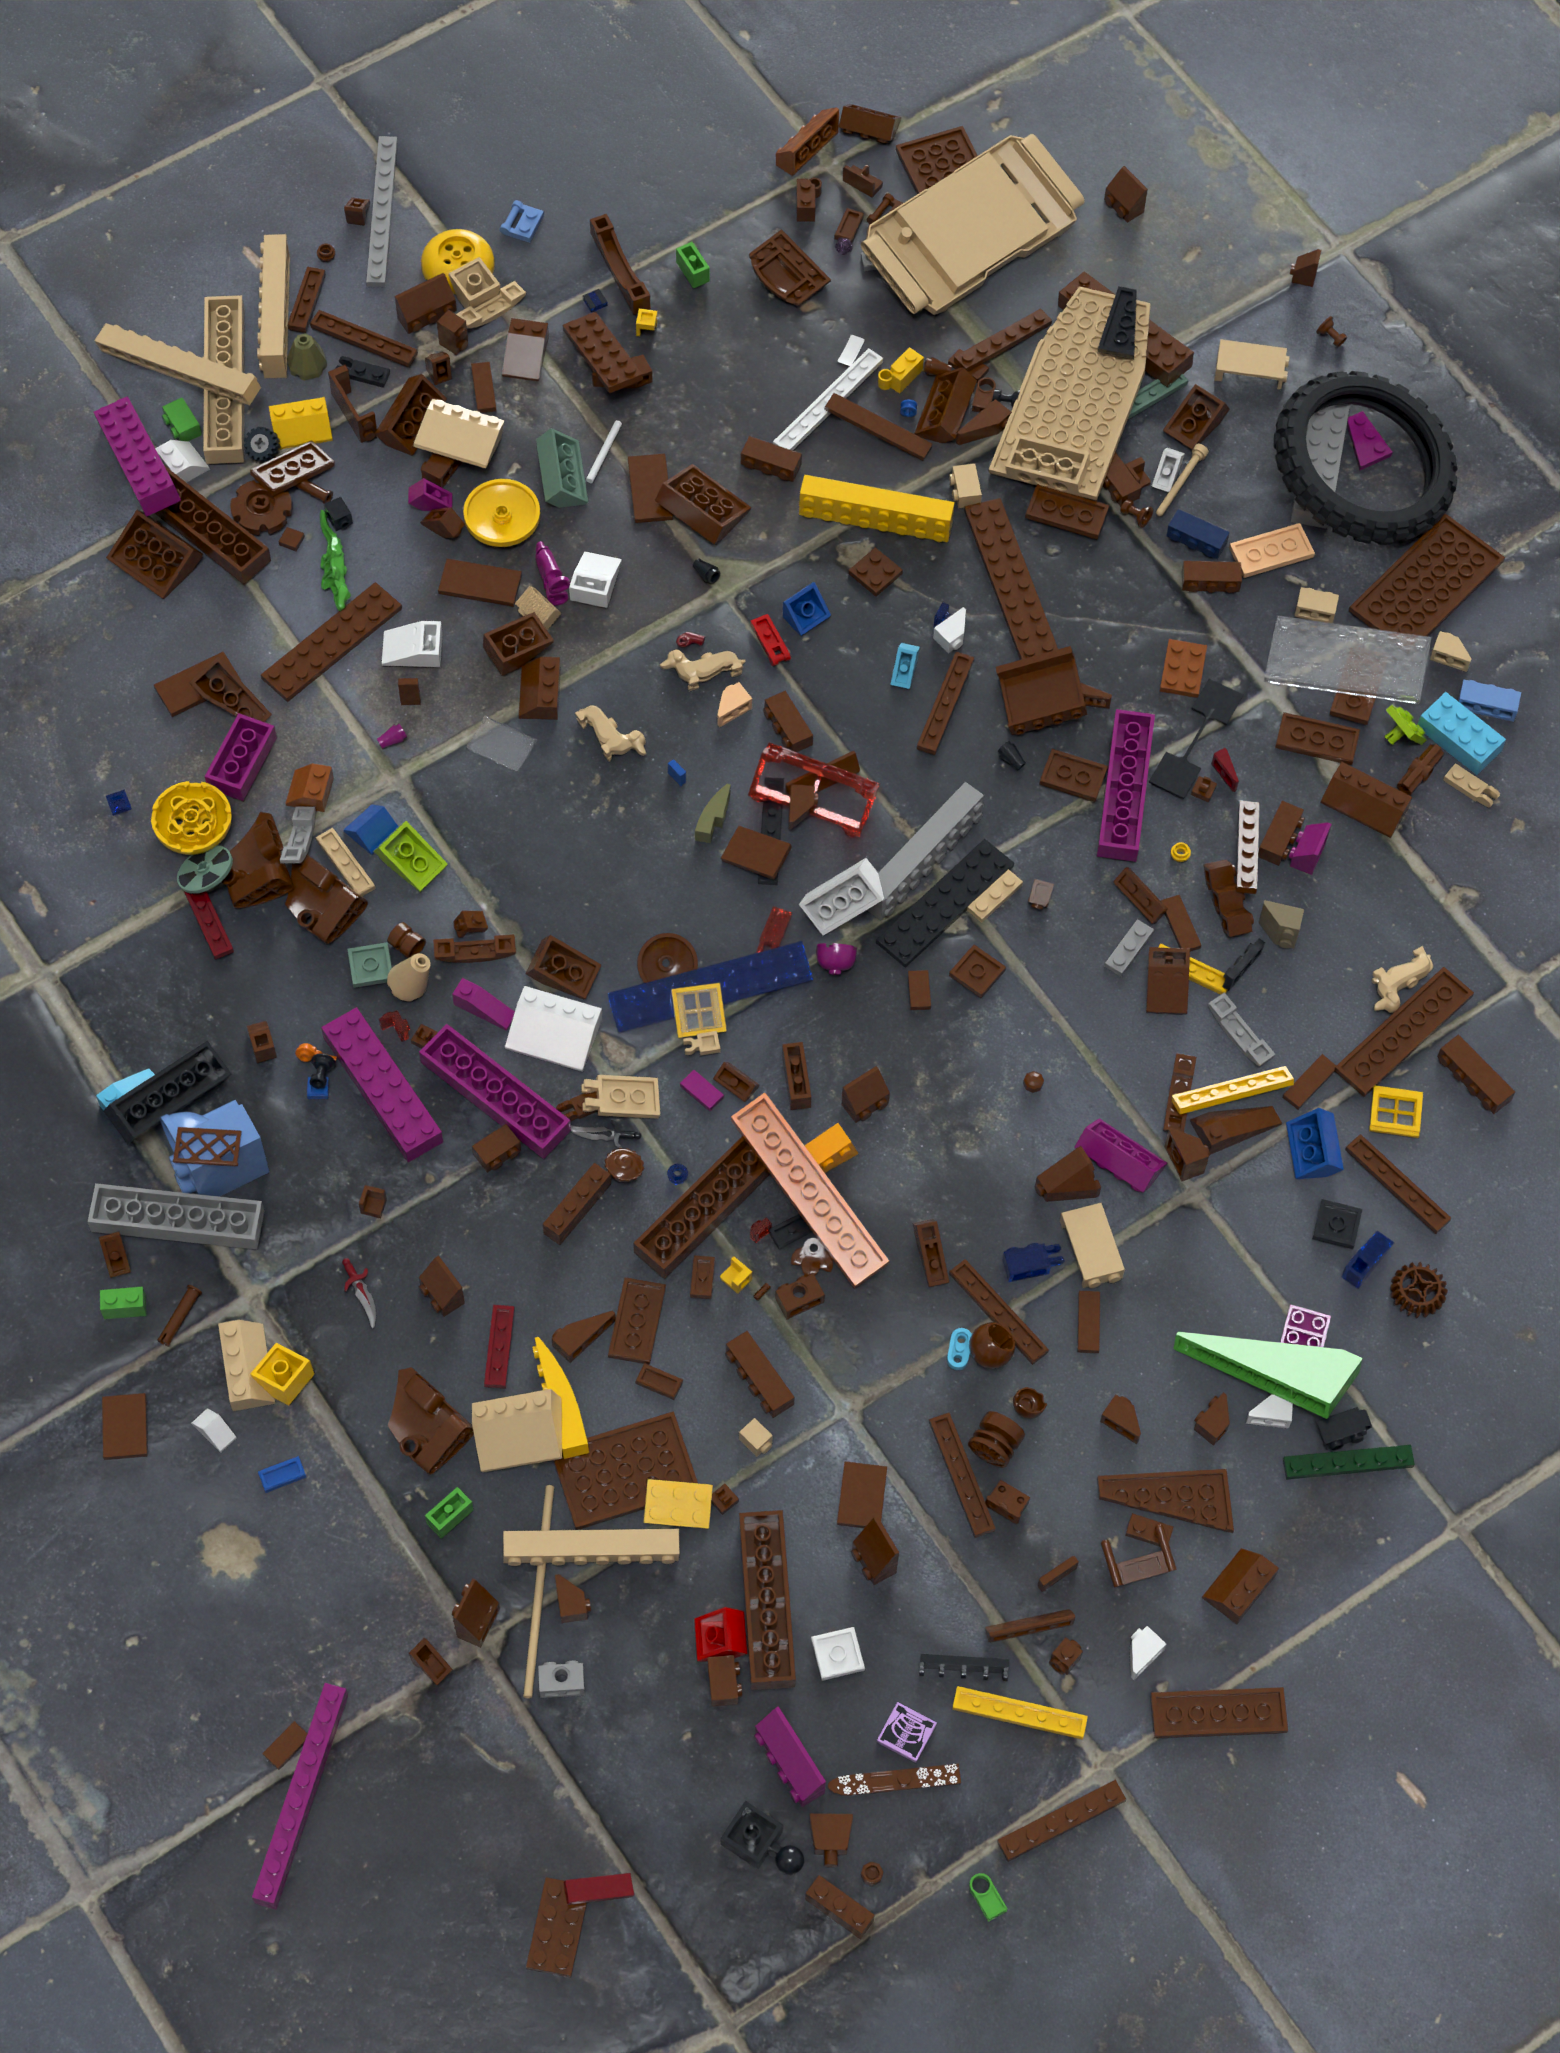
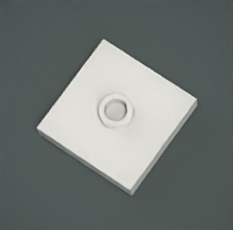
(837, 1653)

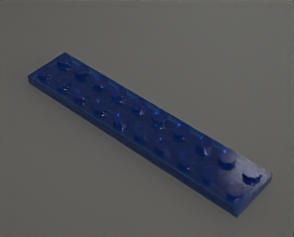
(737, 979)

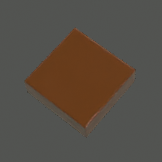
(291, 539)

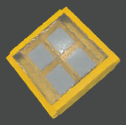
(698, 1010)
(1396, 1111)

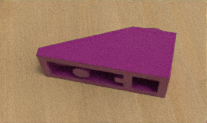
(482, 1004)

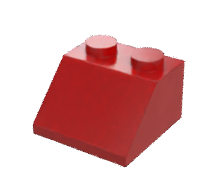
(720, 1634)

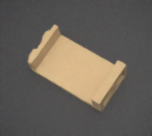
(1252, 361)
(1093, 1245)

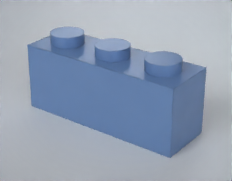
(1489, 700)

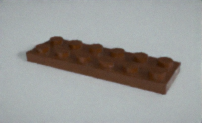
(602, 352)
(1219, 1712)

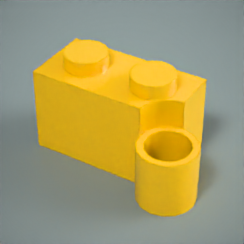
(902, 371)

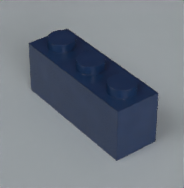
(1197, 534)

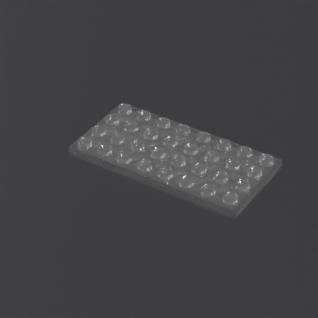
(1348, 659)

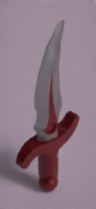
(360, 1290)

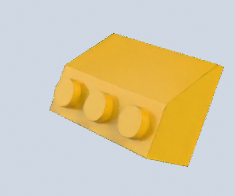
(301, 422)

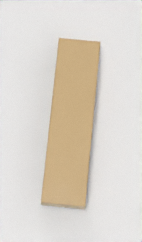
(345, 862)

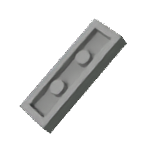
(1129, 948)

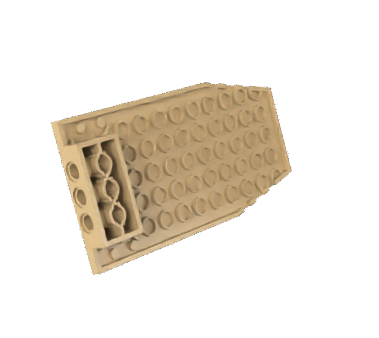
(1073, 401)

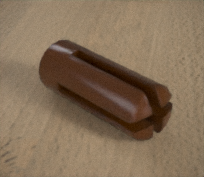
(758, 1295)

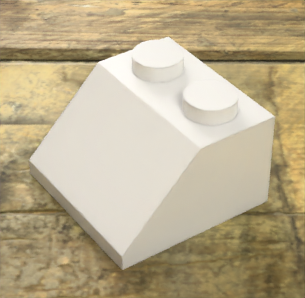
(182, 459)

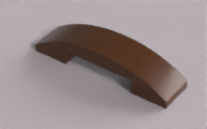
(474, 951)
(1180, 1082)

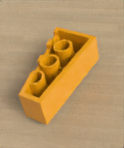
(831, 1148)

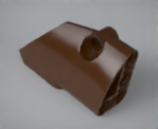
(256, 866)
(323, 897)
(428, 1420)

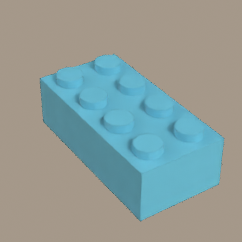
(1461, 733)

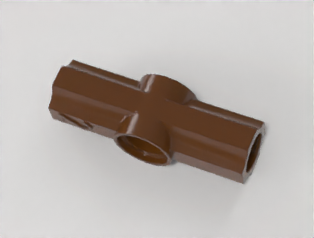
(1420, 769)

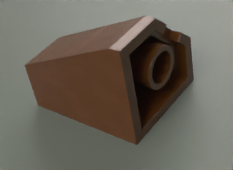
(1069, 1179)

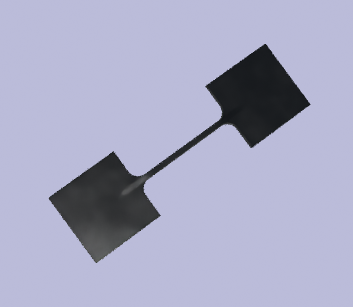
(1177, 773)

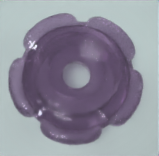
(843, 246)

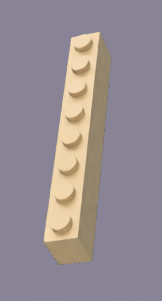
(590, 1546)

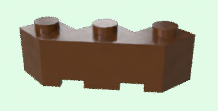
(1226, 900)

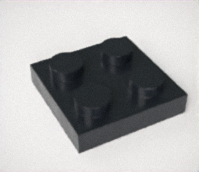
(1337, 1224)

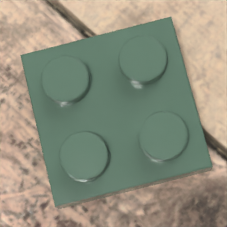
(369, 964)

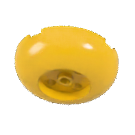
(463, 248)
(182, 803)

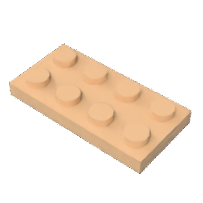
(1272, 550)

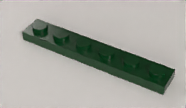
(1348, 1462)

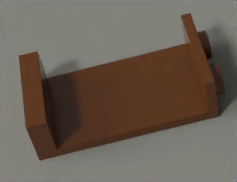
(340, 386)

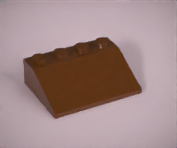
(702, 503)
(153, 554)

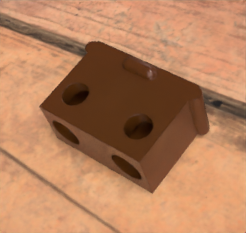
(1007, 1501)

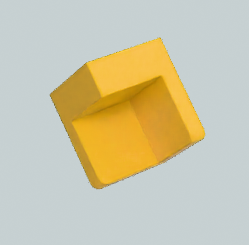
(646, 320)
(736, 1275)

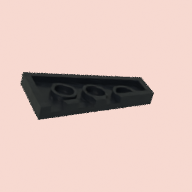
(1119, 331)

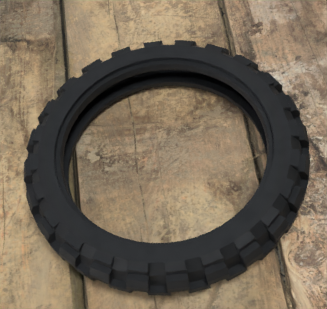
(1328, 506)

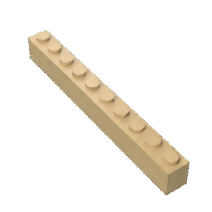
(178, 363)

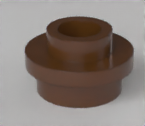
(326, 248)

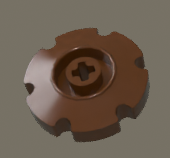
(259, 509)

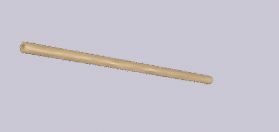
(538, 1597)

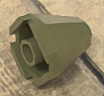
(306, 358)

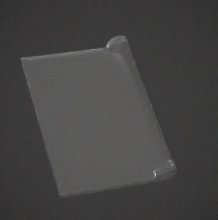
(501, 744)

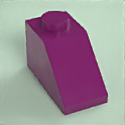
(428, 496)

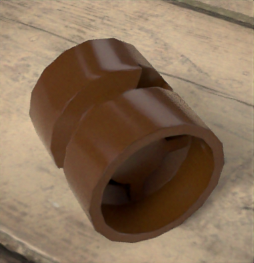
(404, 939)

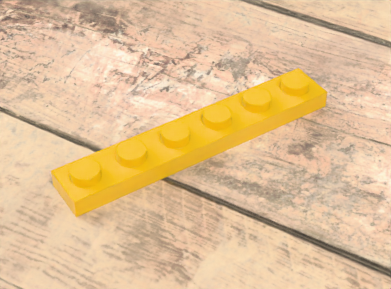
(1232, 1090)
(1019, 1712)

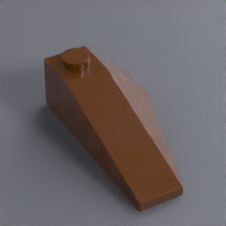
(227, 691)
(1230, 1127)

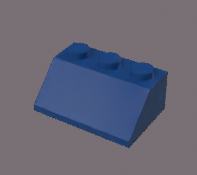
(1314, 1145)

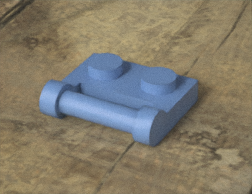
(527, 224)

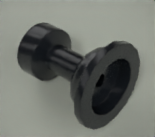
(1004, 397)
(322, 1063)

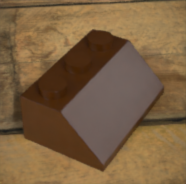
(869, 123)
(425, 303)
(540, 689)
(1240, 1584)

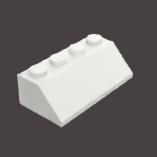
(843, 897)

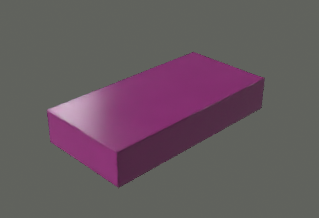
(701, 1090)

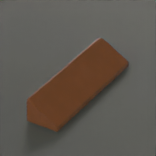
(846, 762)
(1030, 1625)

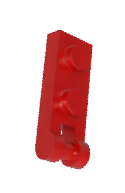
(770, 639)

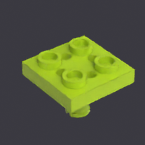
(1404, 726)

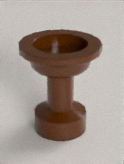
(1327, 327)
(1143, 515)

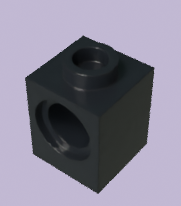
(338, 514)

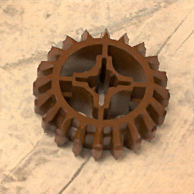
(1432, 1284)

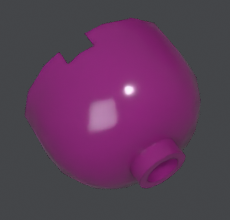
(836, 957)

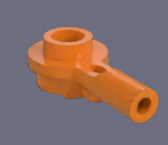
(306, 1051)

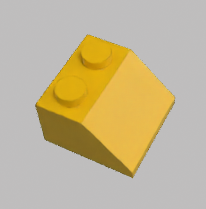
(283, 1373)

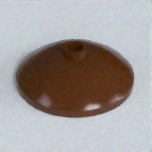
(665, 946)

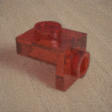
(394, 1019)

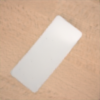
(851, 350)

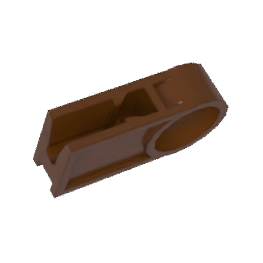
(983, 398)

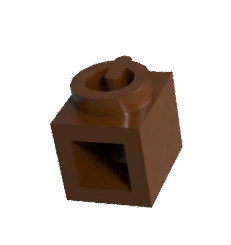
(1065, 1656)

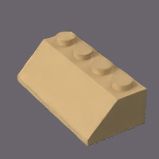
(242, 1351)

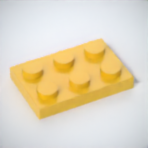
(677, 1503)

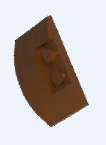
(787, 269)

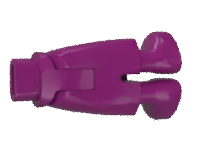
(551, 575)

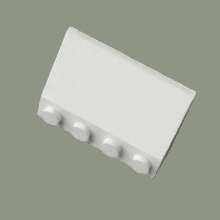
(553, 1028)

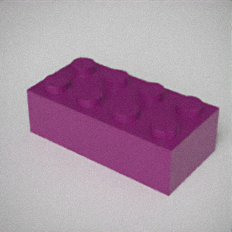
(241, 756)

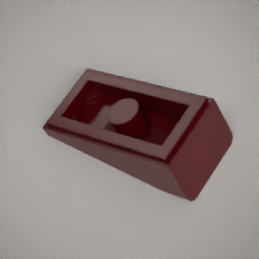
(1223, 765)

